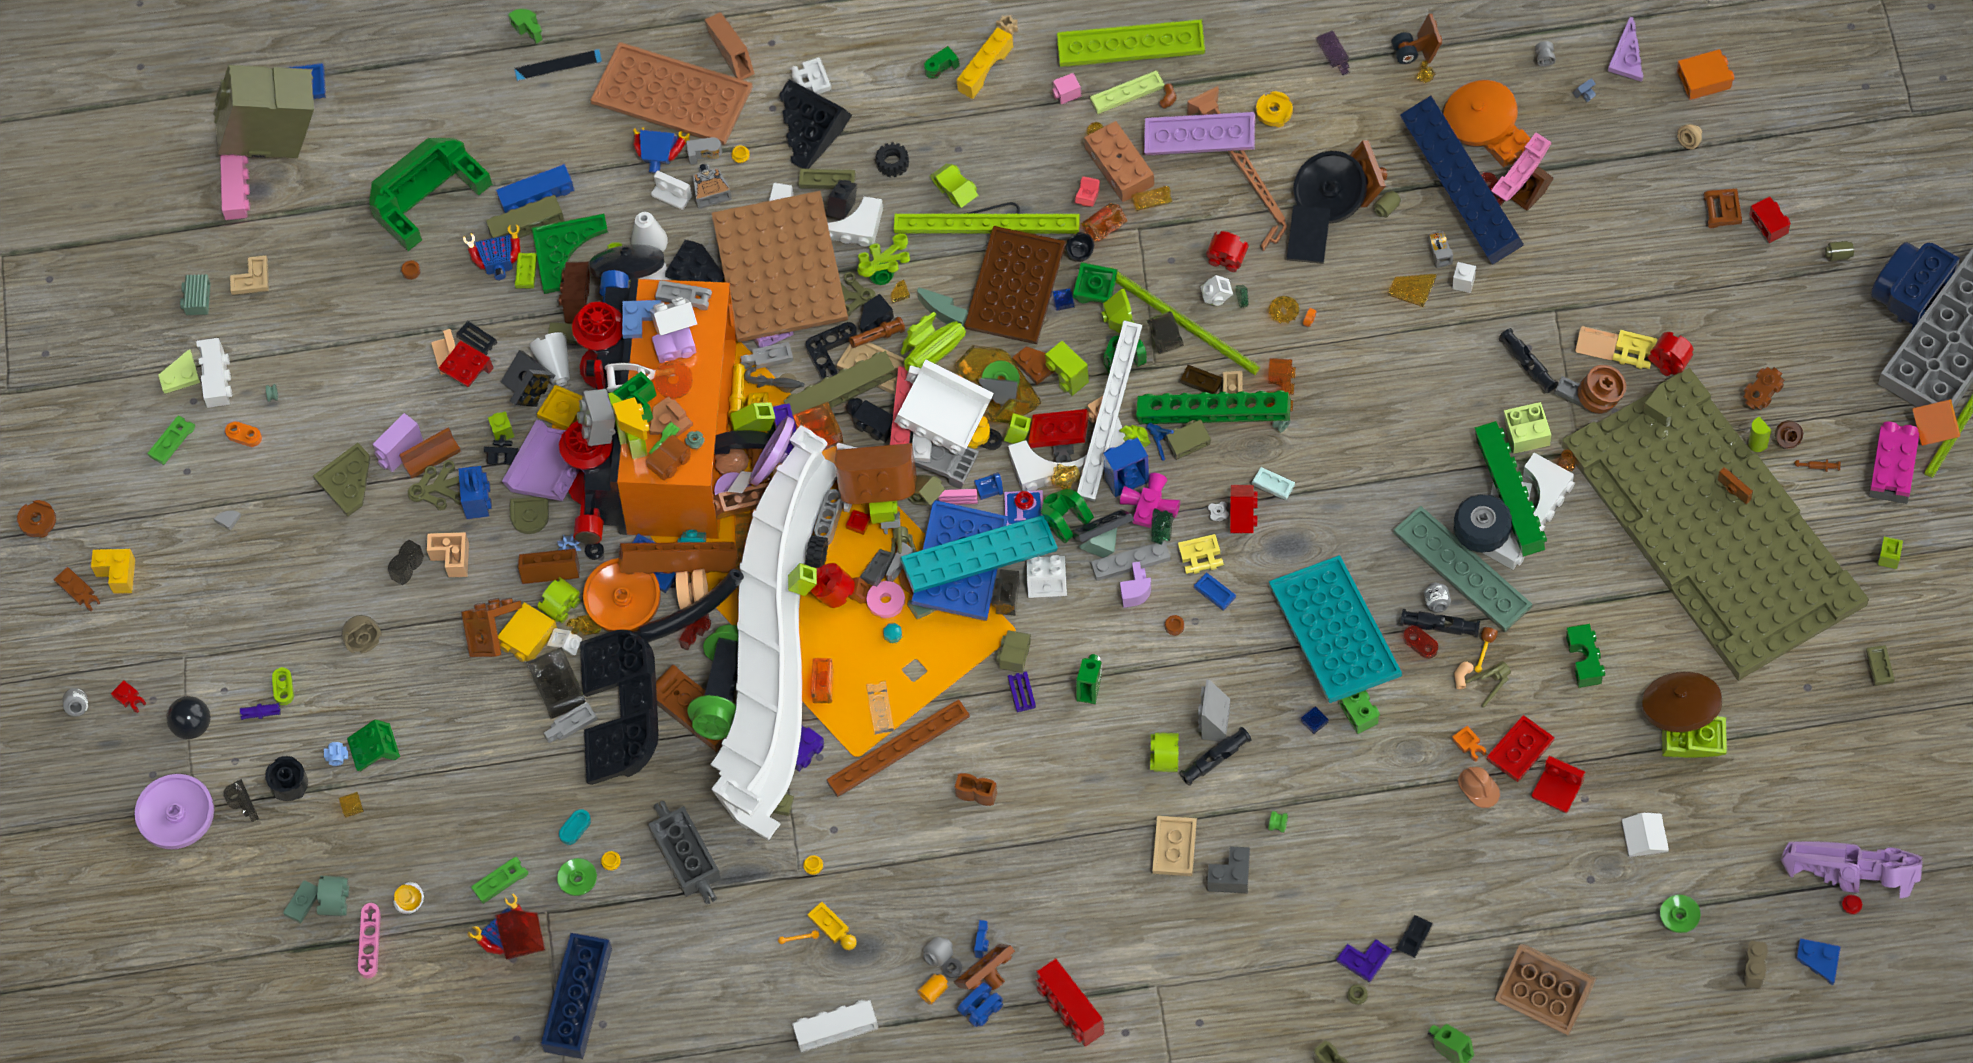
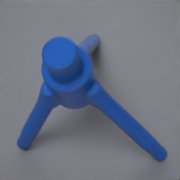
(1159, 433)

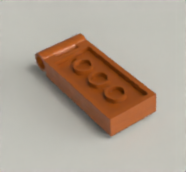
(674, 695)

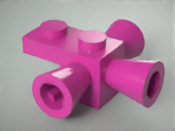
(1148, 500)

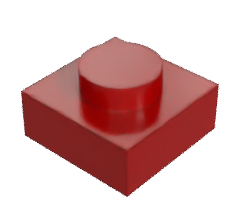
(858, 522)

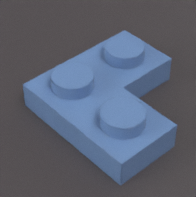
(633, 314)

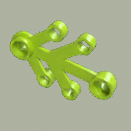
(867, 268)

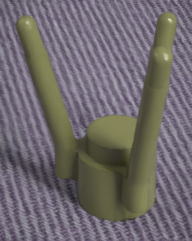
(901, 535)
(1498, 672)

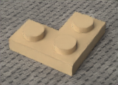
(255, 280)

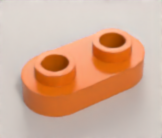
(242, 434)

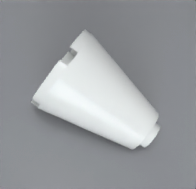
(648, 232)
(553, 355)

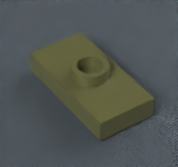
(1880, 665)

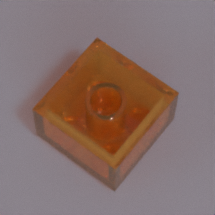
(822, 423)

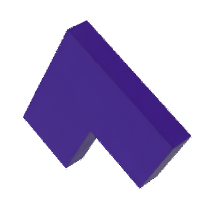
(1365, 964)

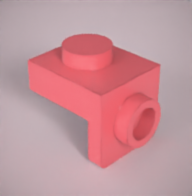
(1088, 191)

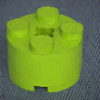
(559, 600)
(1165, 752)

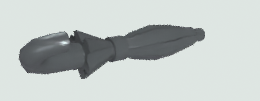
(784, 383)

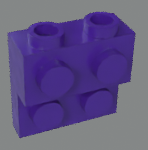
(809, 745)

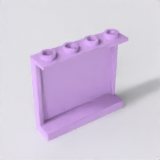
(540, 467)

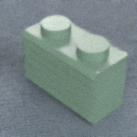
(196, 294)

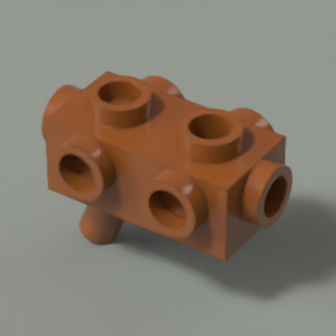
(1767, 384)

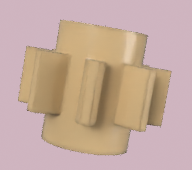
(1007, 24)

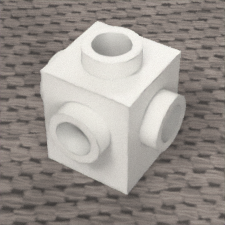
(1216, 290)

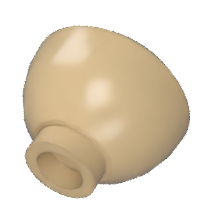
(1689, 136)

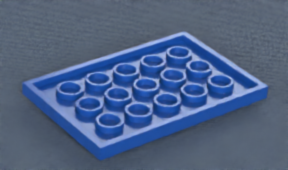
(972, 594)

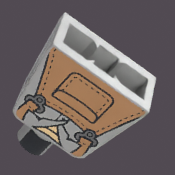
(710, 187)

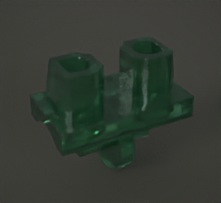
(1161, 526)

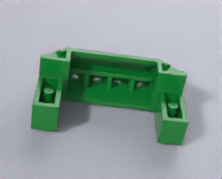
(417, 177)

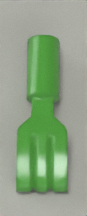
(671, 429)

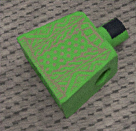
(1452, 1043)

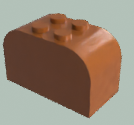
(876, 473)

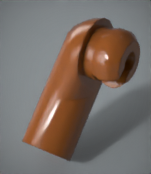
(1169, 98)

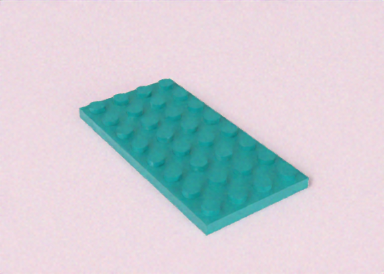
(1335, 629)

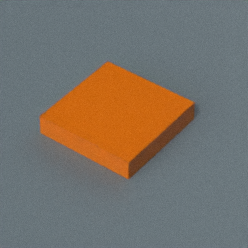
(1936, 422)

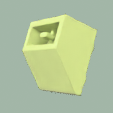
(1527, 428)

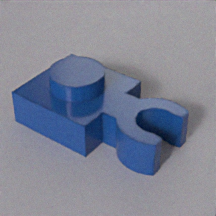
(981, 943)

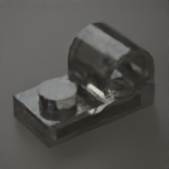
(241, 801)

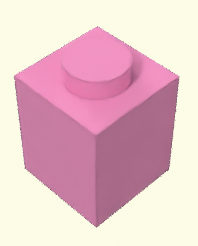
(1066, 88)

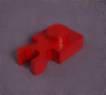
(126, 695)

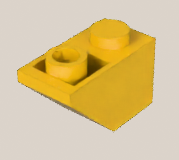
(629, 418)

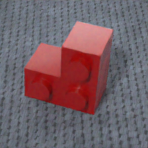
(1242, 508)

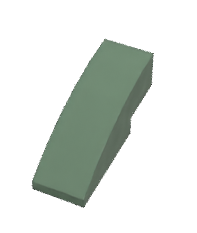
(942, 306)

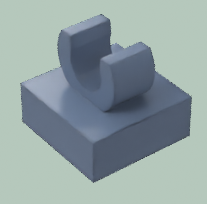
(1585, 90)

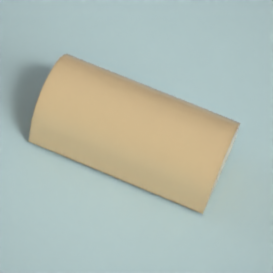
(1232, 383)

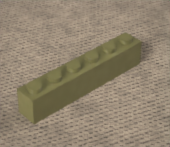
(845, 384)

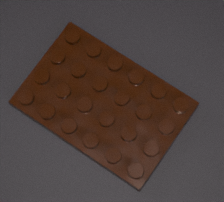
(1015, 285)

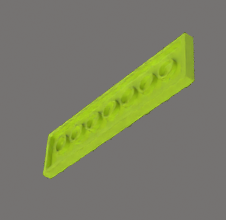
(1131, 43)

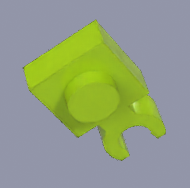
(1135, 431)

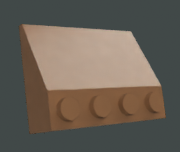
(1545, 989)

